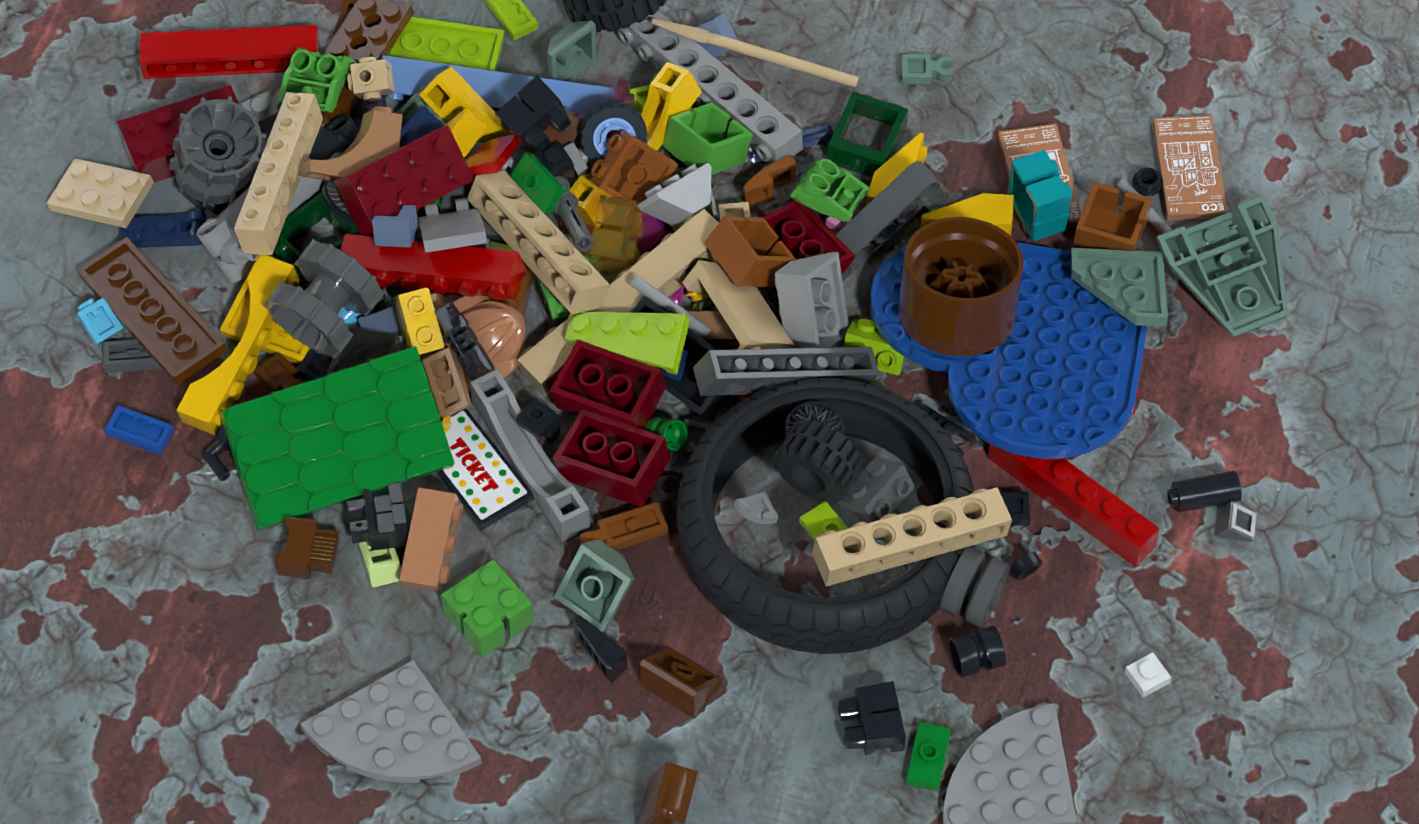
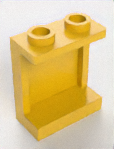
(418, 320)

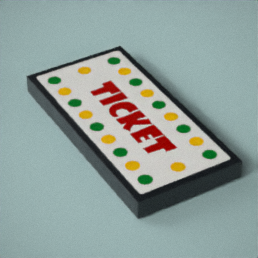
(481, 473)

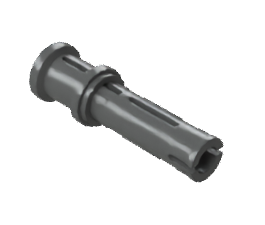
(571, 217)

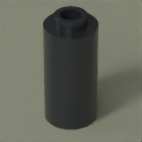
(1205, 491)

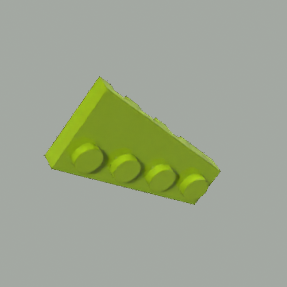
(645, 337)

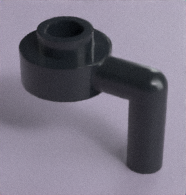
(212, 452)

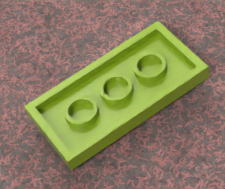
(450, 44)

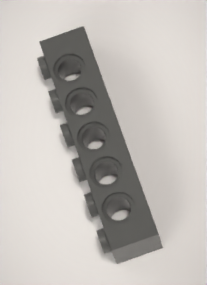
(759, 369)

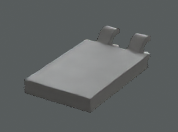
(451, 229)

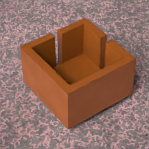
(1104, 227)
(741, 248)

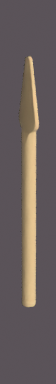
(704, 36)

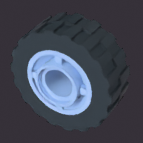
(608, 117)

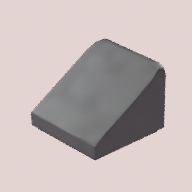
(1235, 523)

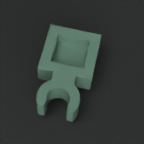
(919, 69)

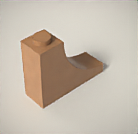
(377, 137)

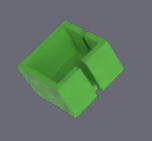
(700, 135)
(486, 600)

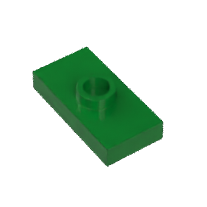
(538, 182)
(928, 756)

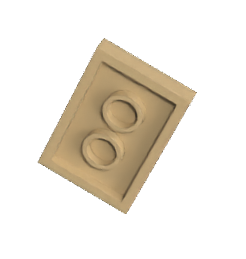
(100, 193)

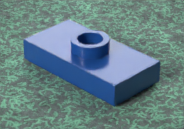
(139, 430)

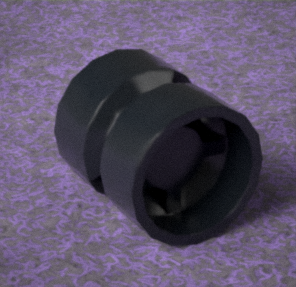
(977, 651)

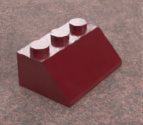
(806, 234)

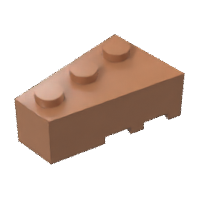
(431, 540)

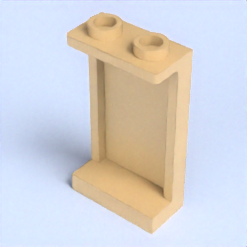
(741, 308)

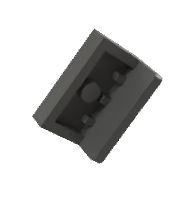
(878, 489)

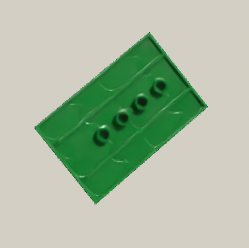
(336, 437)

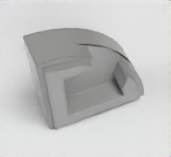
(757, 508)

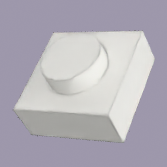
(1147, 675)

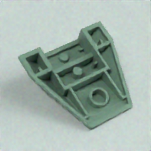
(1232, 266)

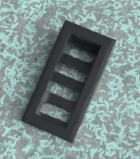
(604, 651)

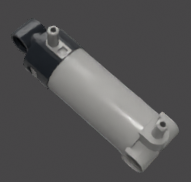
(219, 234)

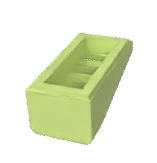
(378, 570)

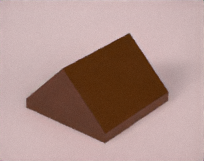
(678, 681)

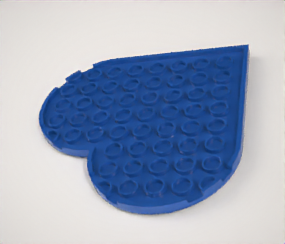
(1058, 379)

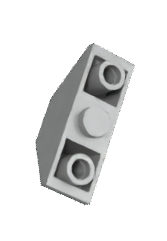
(680, 196)

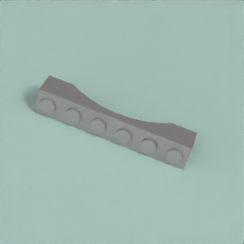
(550, 489)

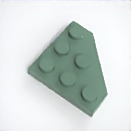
(1124, 281)

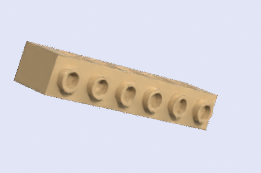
(278, 173)
(538, 242)
(931, 540)

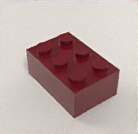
(608, 385)
(612, 458)

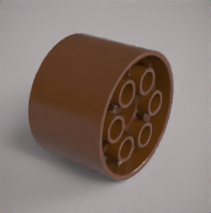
(960, 286)

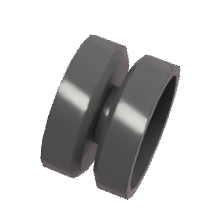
(980, 589)

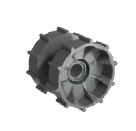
(220, 126)
(334, 284)

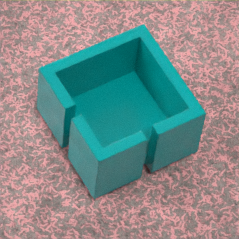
(1039, 195)

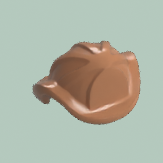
(498, 329)

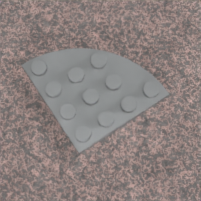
(394, 731)
(1013, 774)

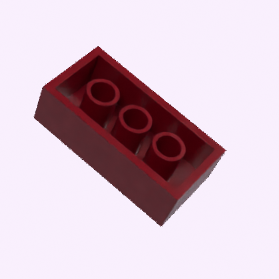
(151, 135)
(405, 176)

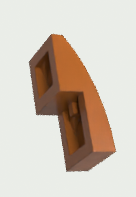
(761, 185)

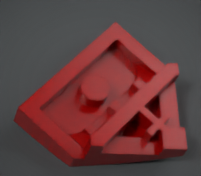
(492, 155)

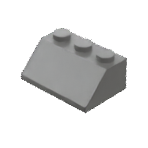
(813, 301)

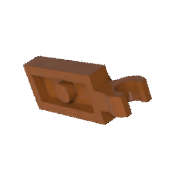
(629, 527)

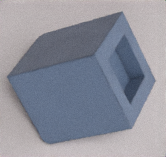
(718, 25)
(398, 230)
(381, 320)

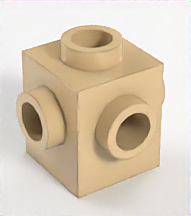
(371, 79)

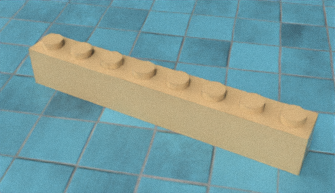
(662, 268)

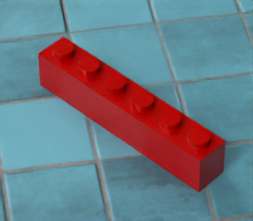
(223, 51)
(454, 270)
(1083, 502)

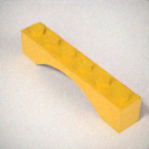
(668, 95)
(220, 388)

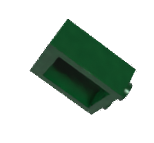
(846, 153)
(302, 221)

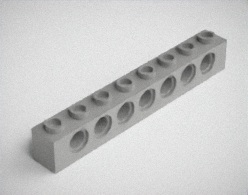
(772, 132)

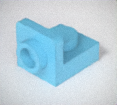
(98, 320)

